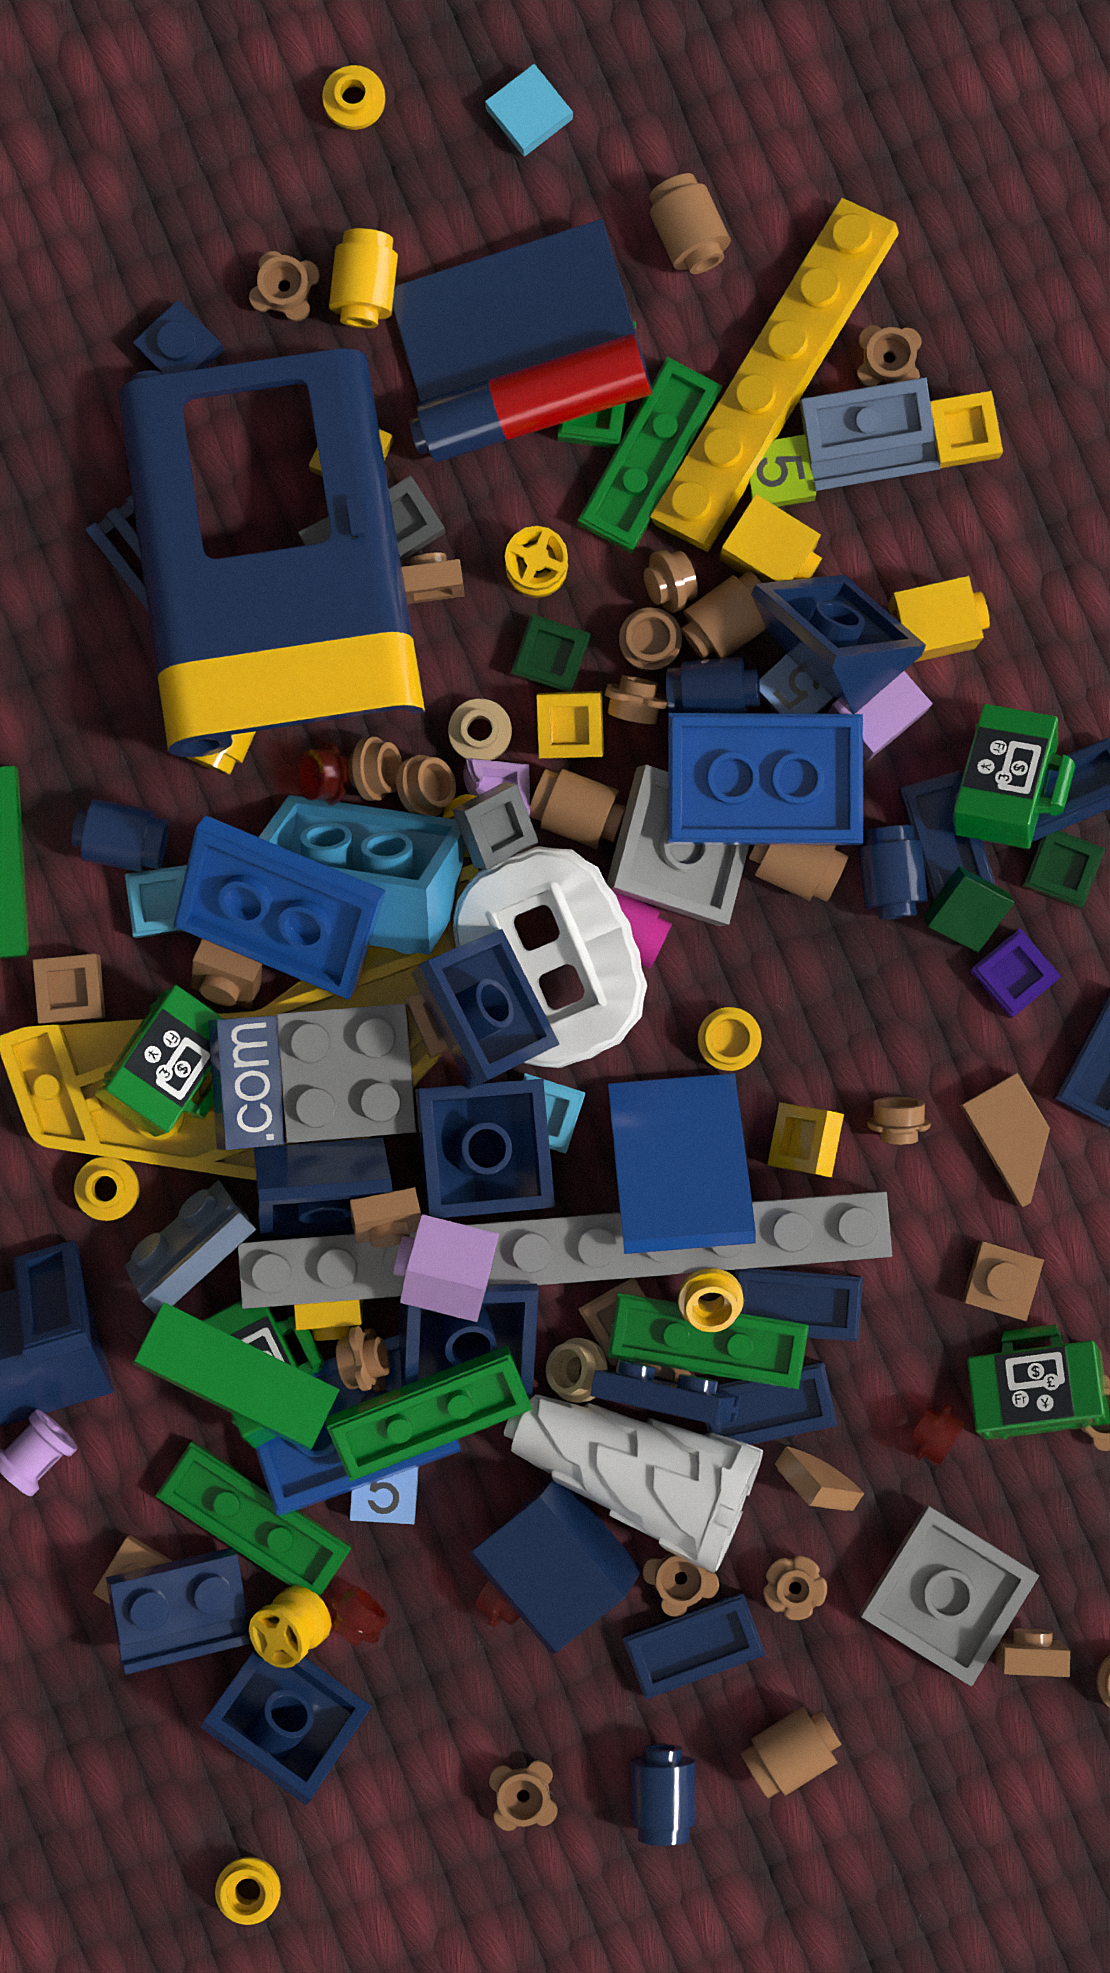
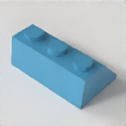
(401, 852)

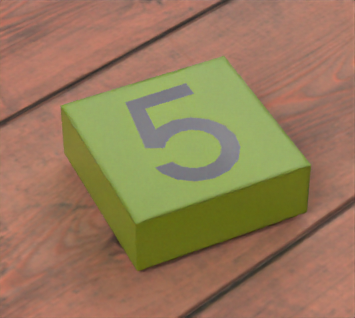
(784, 473)

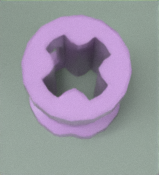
(35, 1452)

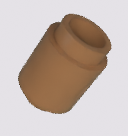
(688, 224)
(724, 618)
(577, 808)
(800, 868)
(791, 1752)

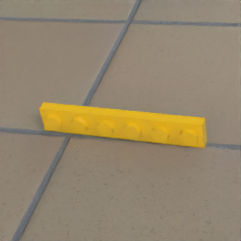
(775, 374)

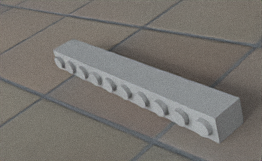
(569, 1251)

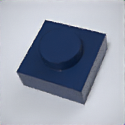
(178, 342)

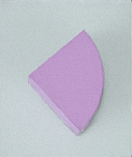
(486, 774)

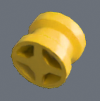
(540, 550)
(290, 1626)

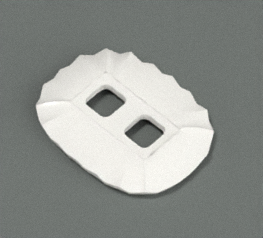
(591, 938)

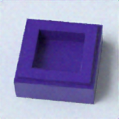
(1015, 973)

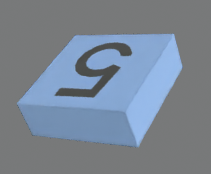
(792, 690)
(387, 1500)

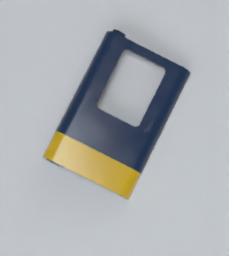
(281, 629)

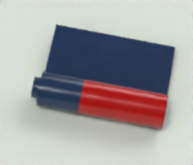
(519, 342)

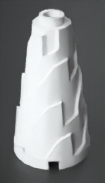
(649, 1474)

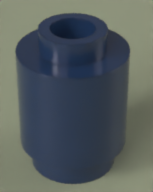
(713, 686)
(120, 835)
(892, 871)
(663, 1795)

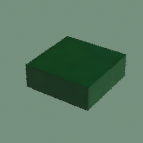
(550, 654)
(1063, 868)
(968, 909)

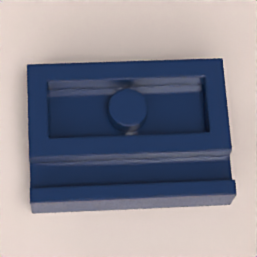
(689, 1398)
(178, 1610)

